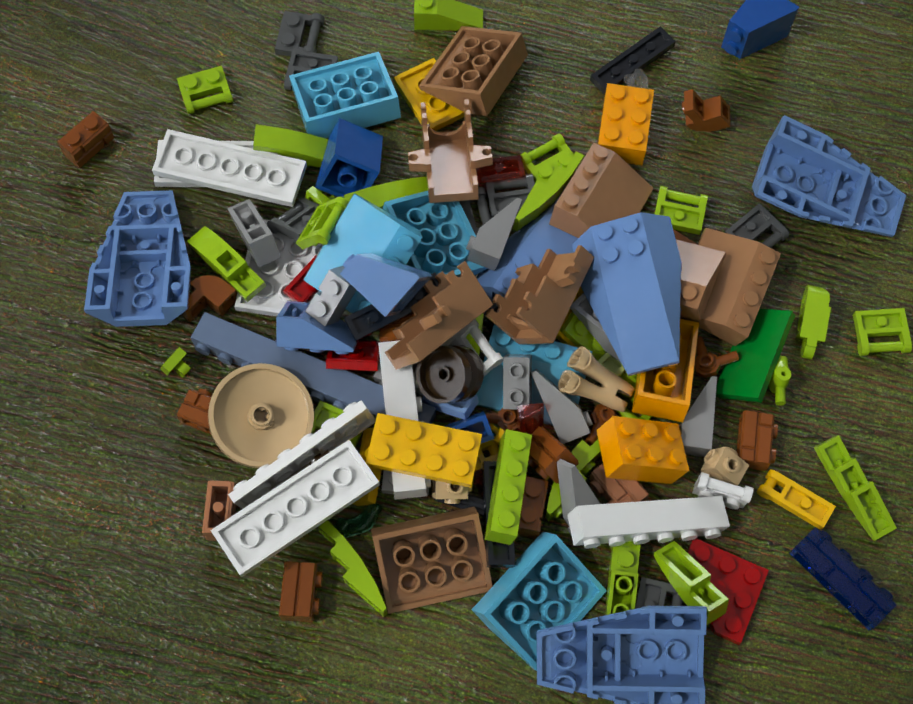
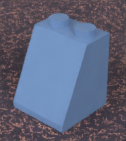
(384, 281)

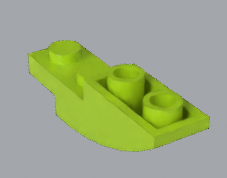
(226, 262)
(586, 458)
(622, 578)

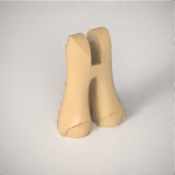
(585, 363)

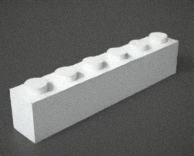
(401, 402)
(647, 521)

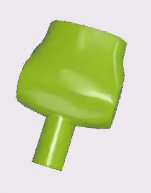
(780, 380)

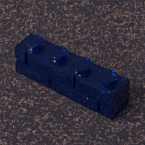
(843, 578)

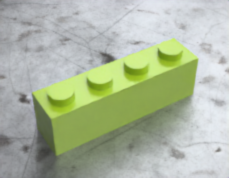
(508, 487)

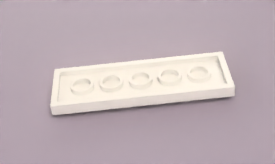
(229, 168)
(290, 461)
(295, 508)

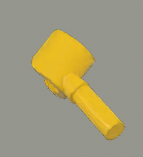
(498, 432)

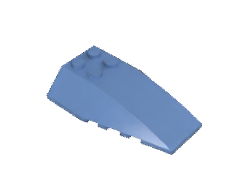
(823, 183)
(525, 248)
(141, 265)
(636, 288)
(628, 656)

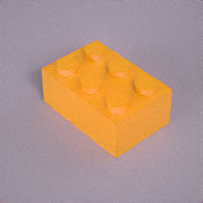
(626, 121)
(642, 450)

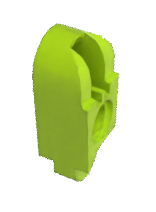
(813, 319)

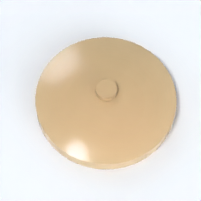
(259, 414)

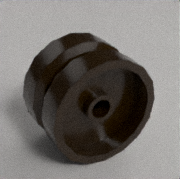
(450, 374)

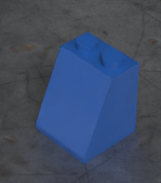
(758, 26)
(350, 159)

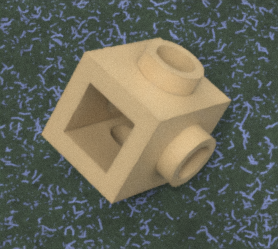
(724, 465)
(452, 494)

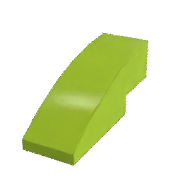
(691, 580)

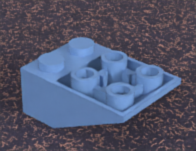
(300, 330)

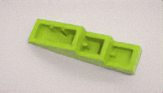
(290, 144)
(392, 190)
(546, 194)
(854, 488)
(357, 574)

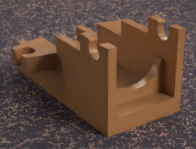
(450, 160)
(541, 297)
(438, 316)

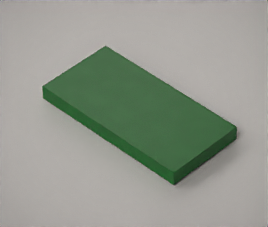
(757, 356)

